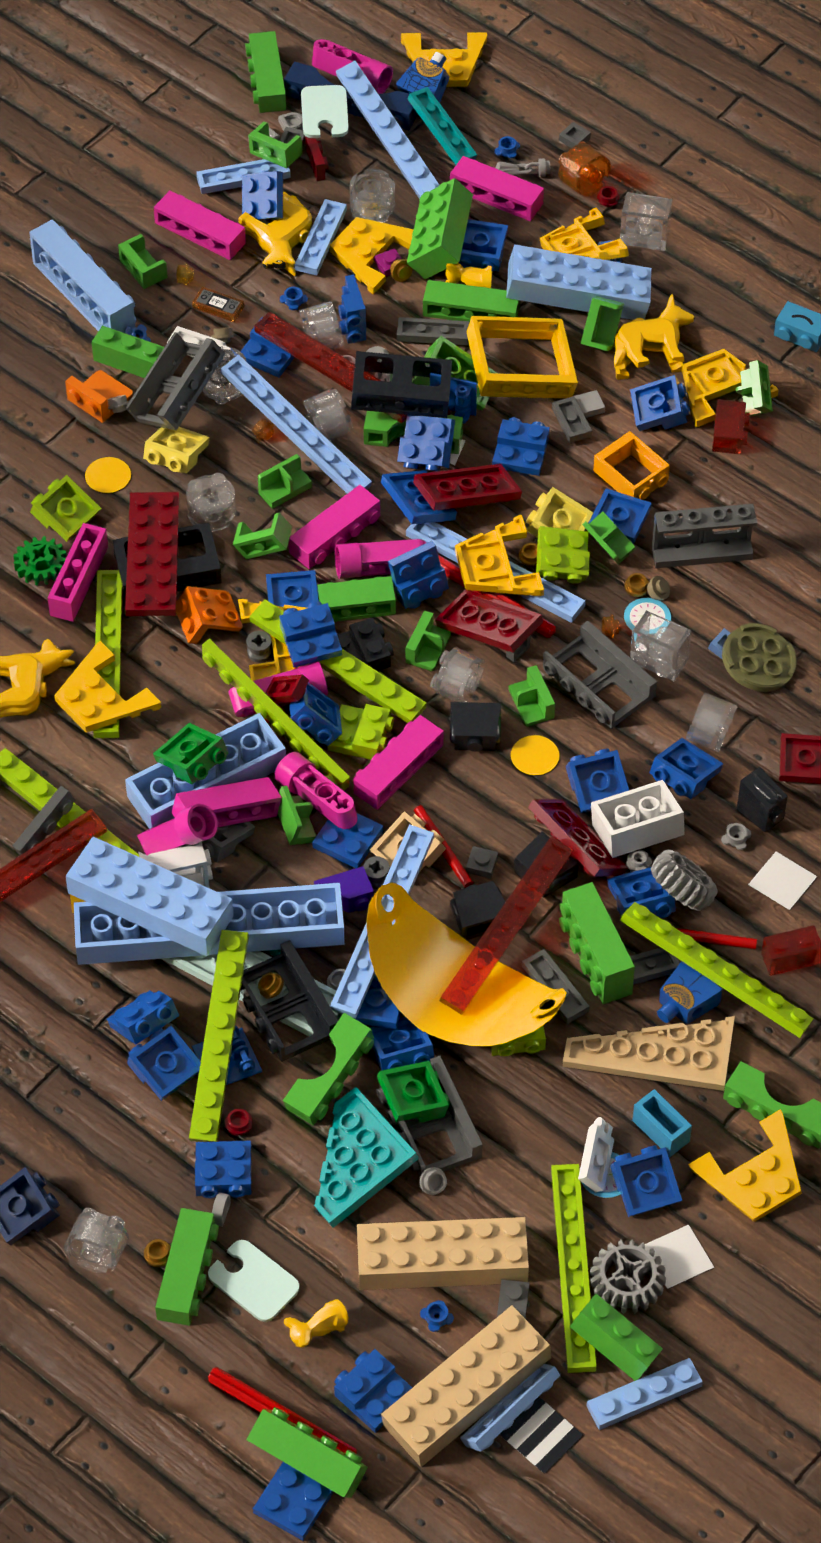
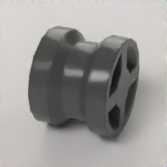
(259, 646)
(382, 868)

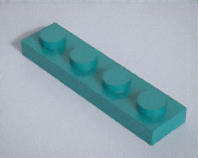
(441, 125)

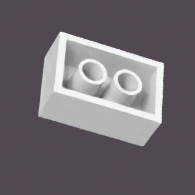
(637, 818)

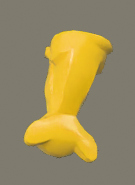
(469, 275)
(327, 1319)

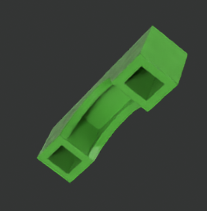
(383, 429)
(747, 1091)
(311, 1097)

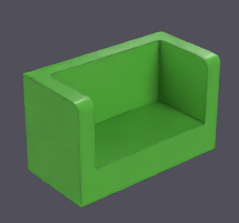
(272, 149)
(141, 263)
(602, 323)
(263, 542)

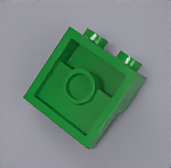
(192, 753)
(414, 1092)

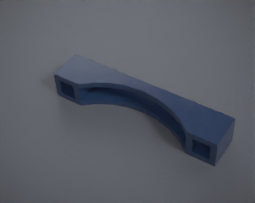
(304, 75)

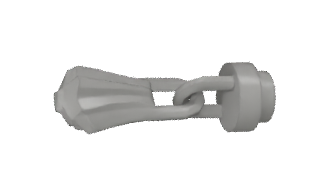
(513, 169)

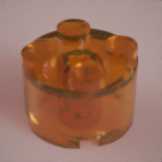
(583, 169)

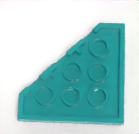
(360, 1157)

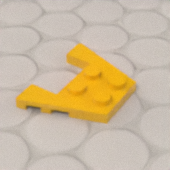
(459, 62)
(363, 241)
(577, 241)
(711, 378)
(486, 563)
(282, 660)
(93, 701)
(761, 1182)

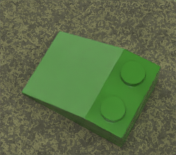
(461, 365)

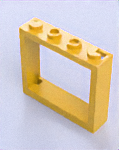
(522, 384)

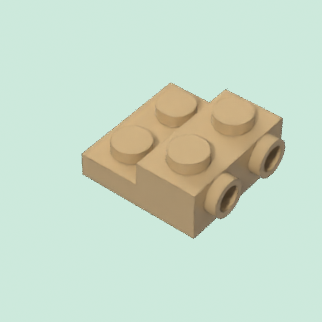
(391, 840)

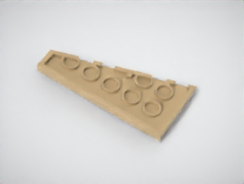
(666, 1053)

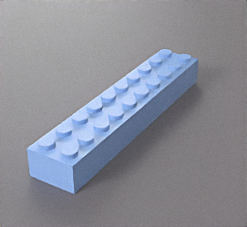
(270, 916)

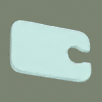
(324, 105)
(259, 1286)

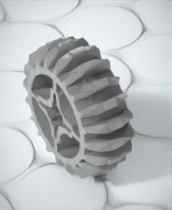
(684, 880)
(633, 1262)

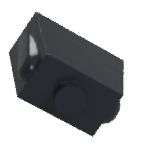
(475, 726)
(761, 800)
(528, 855)
(476, 908)

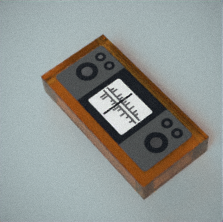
(218, 304)

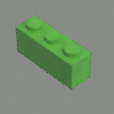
(124, 351)
(359, 598)
(616, 1337)

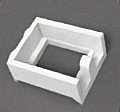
(187, 861)

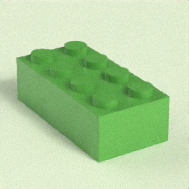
(439, 228)
(596, 943)

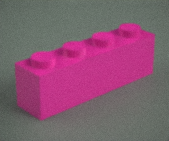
(499, 188)
(200, 225)
(334, 526)
(78, 572)
(398, 761)
(234, 801)

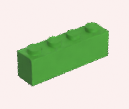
(266, 71)
(463, 301)
(186, 1266)
(307, 1452)

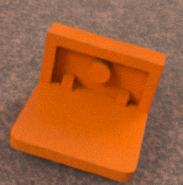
(94, 392)
(206, 609)

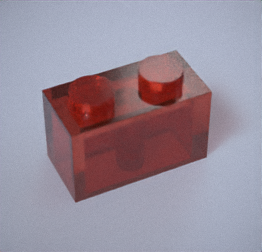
(729, 427)
(791, 950)

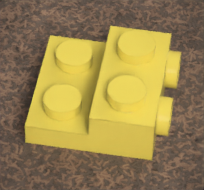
(175, 448)
(557, 511)

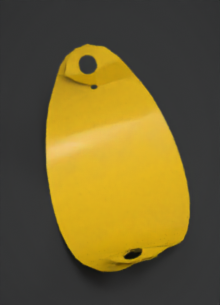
(420, 960)

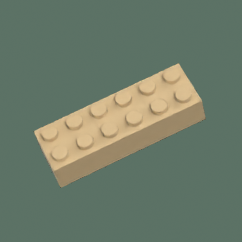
(442, 1253)
(466, 1386)

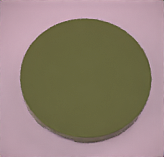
(759, 657)

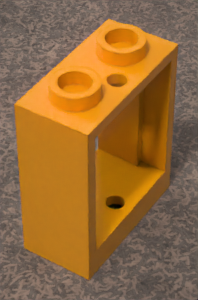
(619, 451)

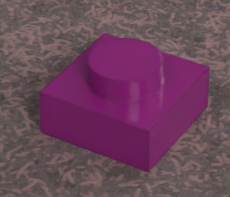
(385, 260)

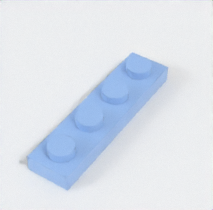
(231, 176)
(320, 237)
(644, 1393)
(502, 1415)

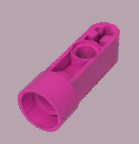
(331, 57)
(370, 559)
(311, 671)
(314, 787)
(188, 827)

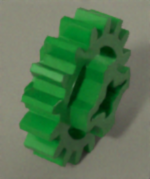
(39, 560)

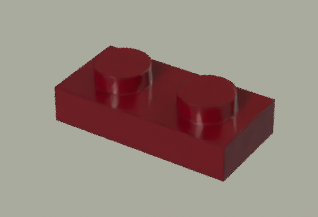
(318, 162)
(287, 688)

